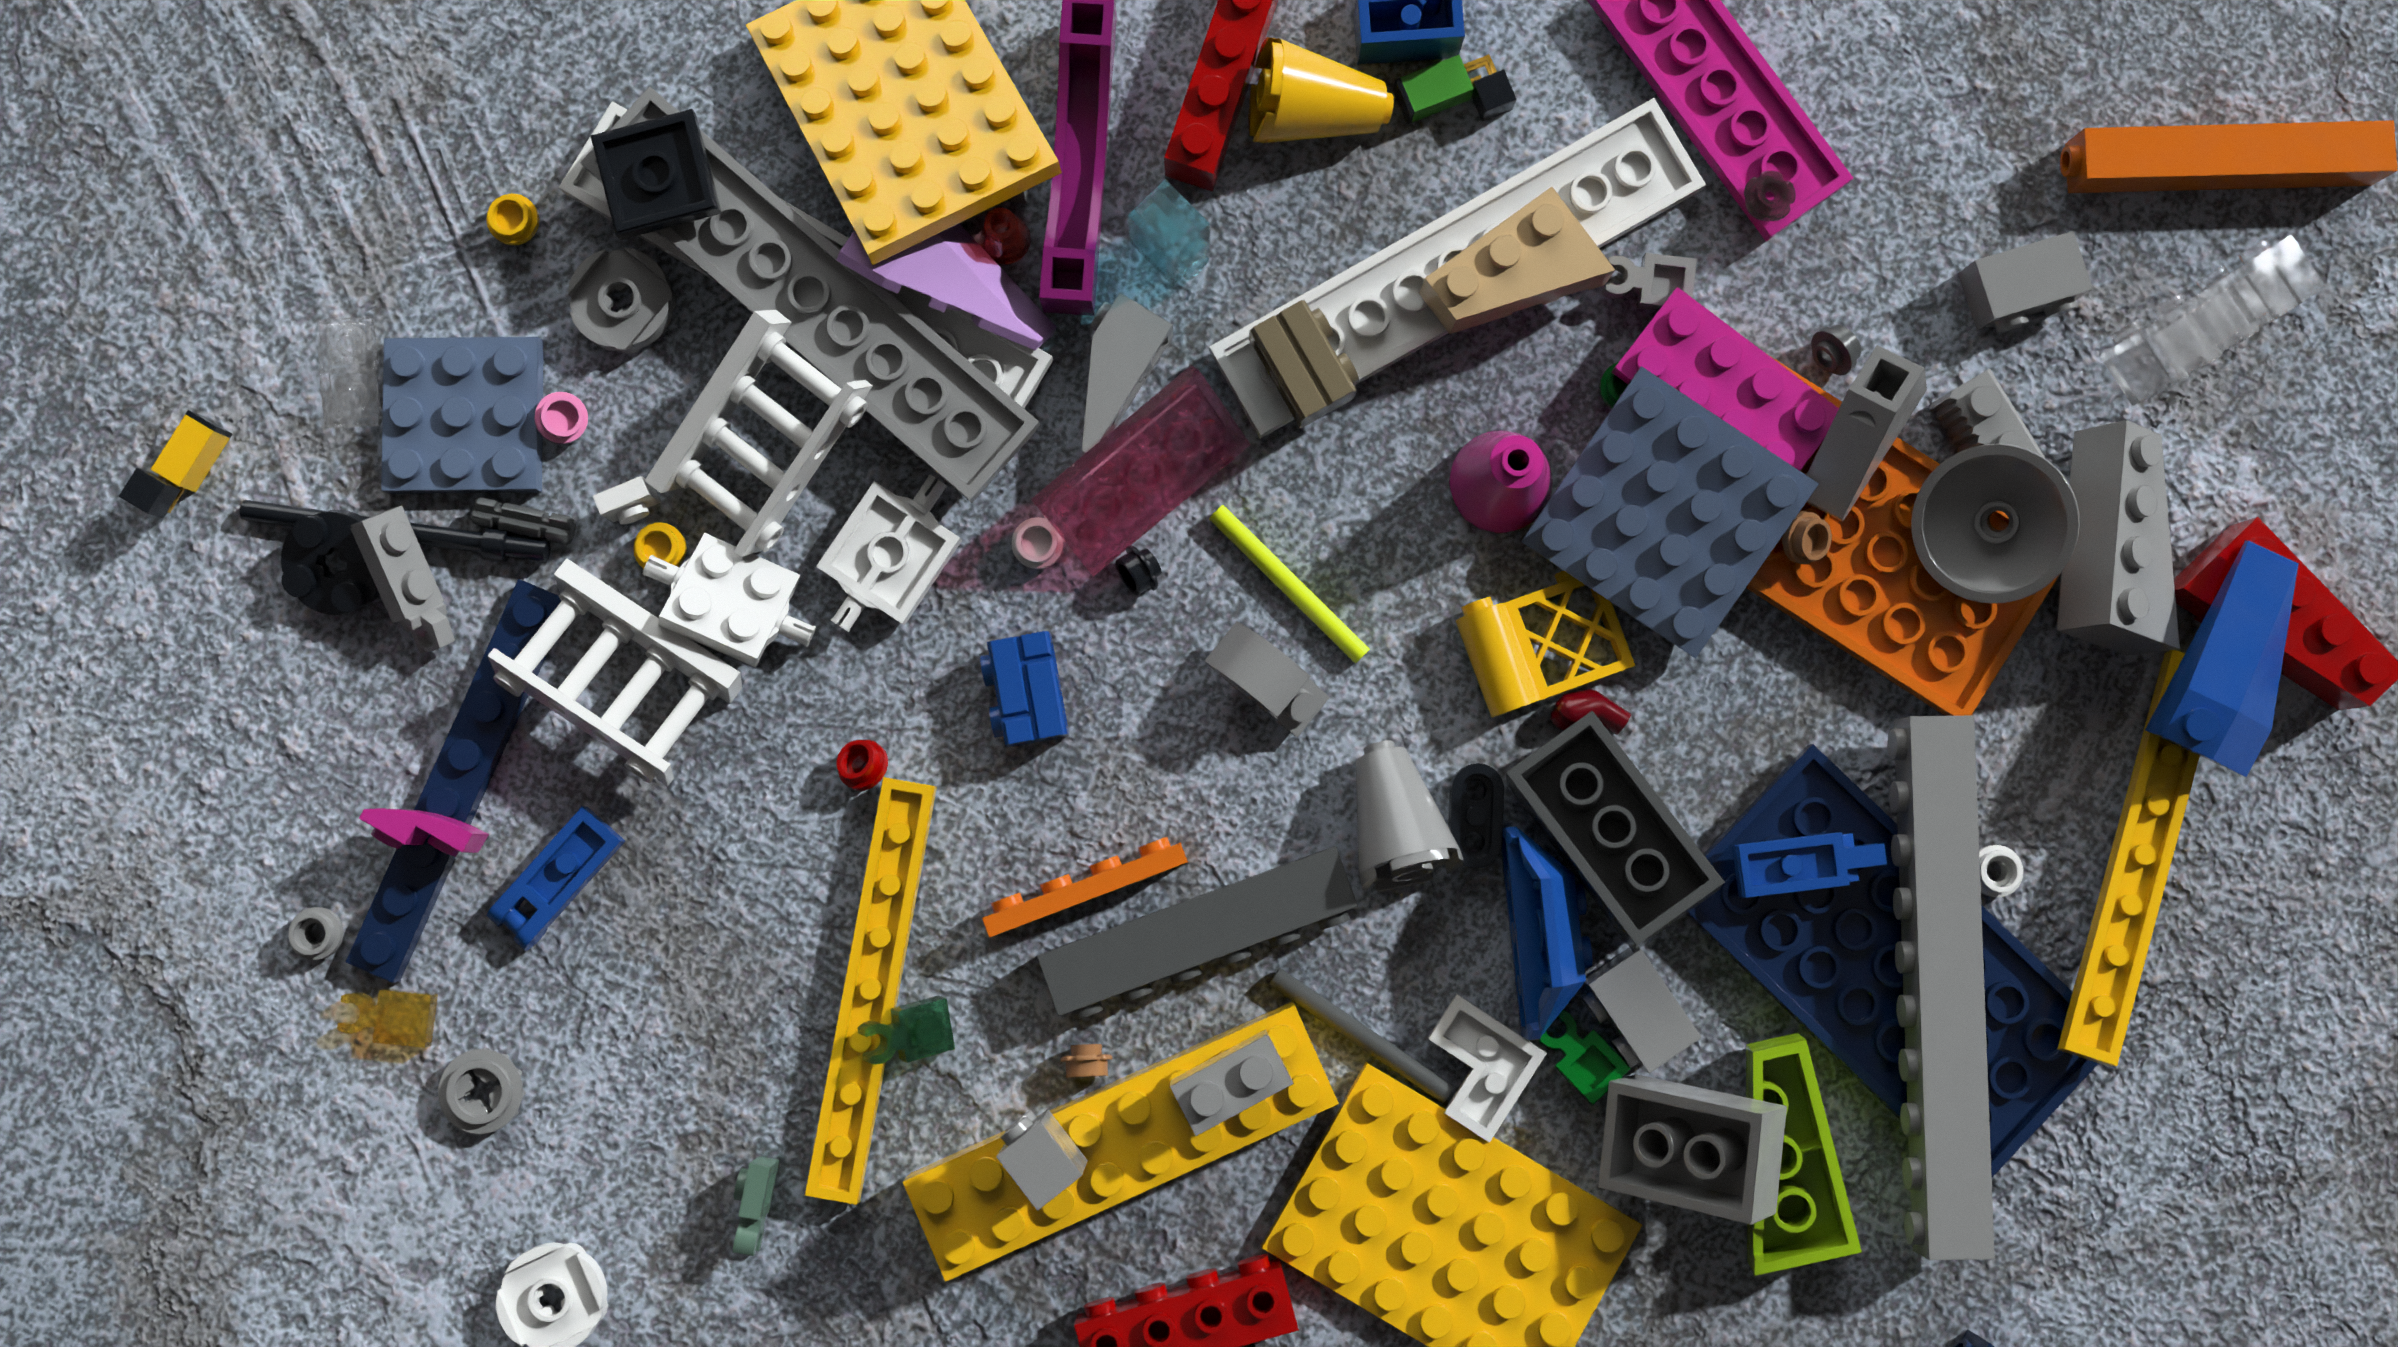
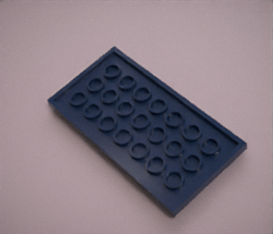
(1834, 964)

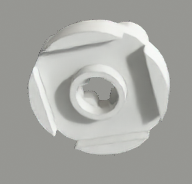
(565, 1268)

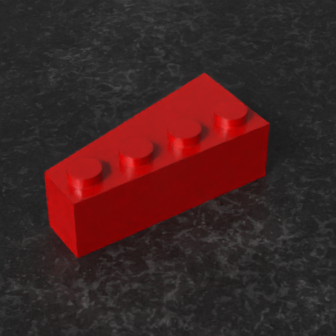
(2325, 642)

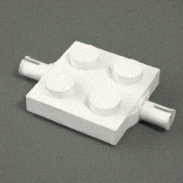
(889, 553)
(729, 600)

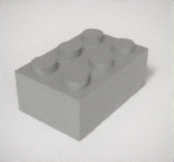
(1693, 1148)

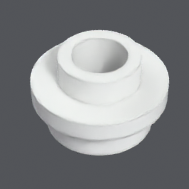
(2010, 867)

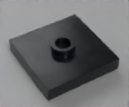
(656, 174)

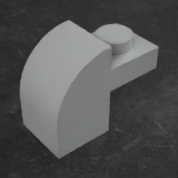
(1267, 678)

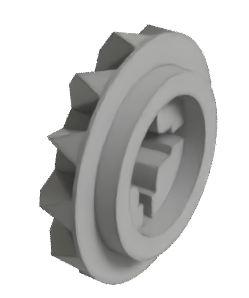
(459, 1081)

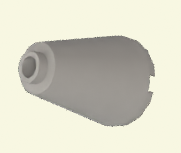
(1398, 822)

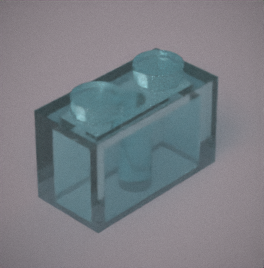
(1170, 234)

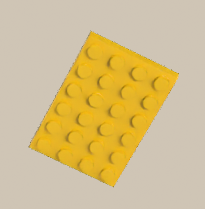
(903, 113)
(1445, 1228)

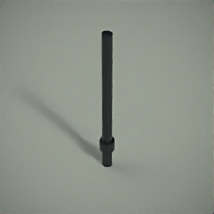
(492, 544)

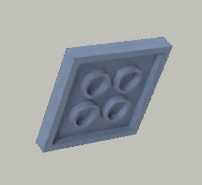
(461, 415)

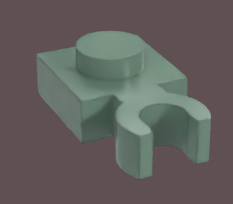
(755, 1191)

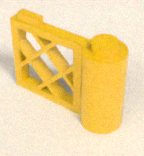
(1504, 653)

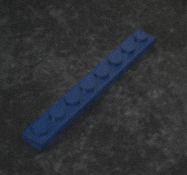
(452, 791)

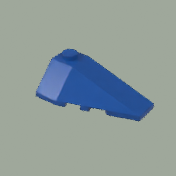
(2231, 672)

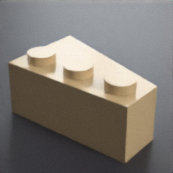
(1517, 265)

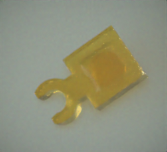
(397, 1017)

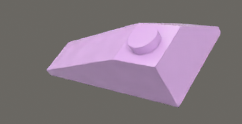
(957, 277)

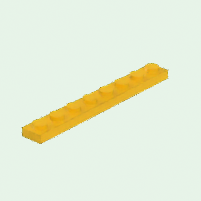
(2130, 892)
(870, 989)

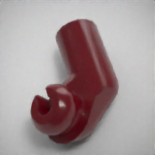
(1576, 705)

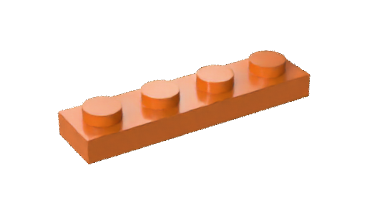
(1062, 893)

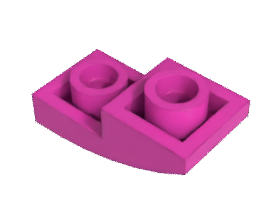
(412, 827)

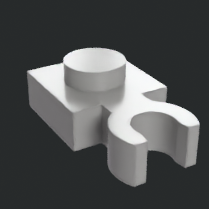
(1653, 280)

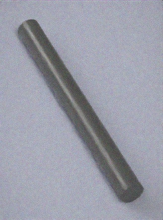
(1361, 1035)

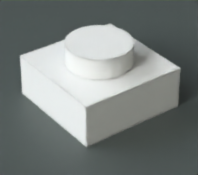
(627, 501)

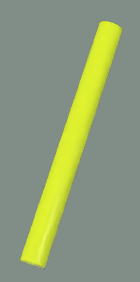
(1289, 584)

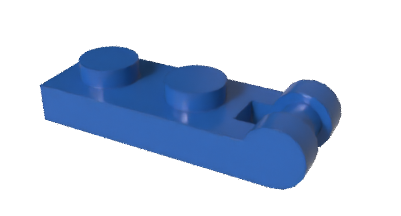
(556, 876)

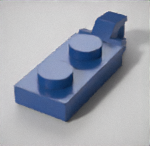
(1802, 863)

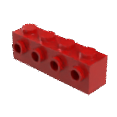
(1203, 1313)

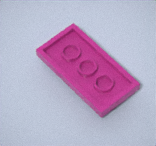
(1730, 378)

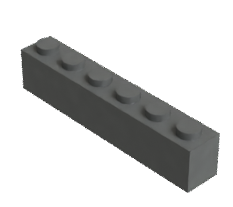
(1196, 932)

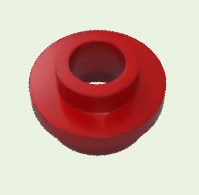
(854, 756)

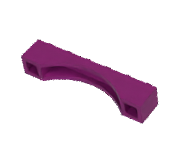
(1081, 148)

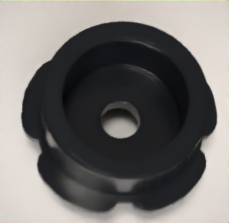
(1138, 570)

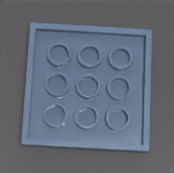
(1669, 512)

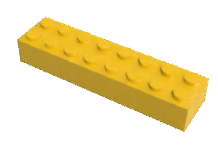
(1131, 1142)

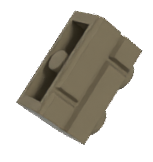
(1303, 362)

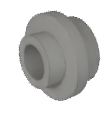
(301, 938)

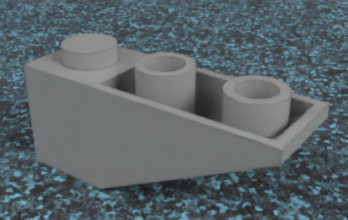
(1864, 429)

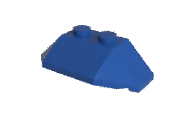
(1543, 931)

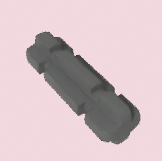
(523, 521)

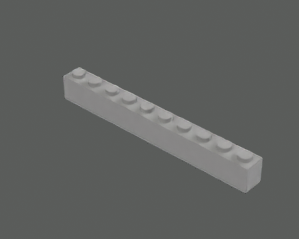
(1941, 988)

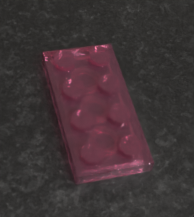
(1141, 470)

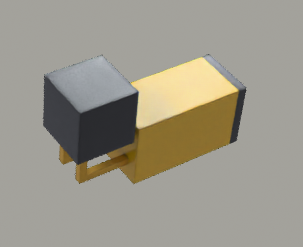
(182, 461)

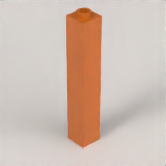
(2229, 156)

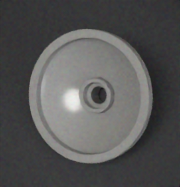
(1963, 547)

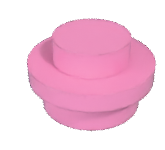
(561, 417)

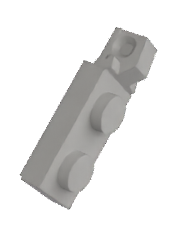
(404, 577)

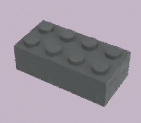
(1613, 831)

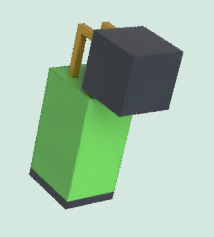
(1448, 85)

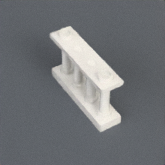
(708, 426)
(622, 622)

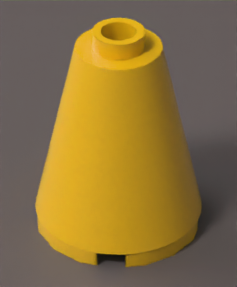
(1312, 97)

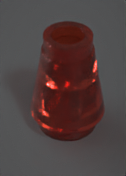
(1006, 246)

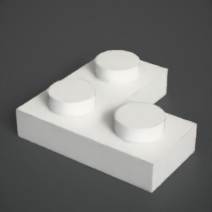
(1499, 1063)

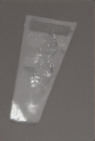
(2212, 320)

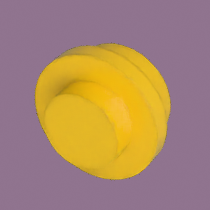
(512, 219)
(661, 541)

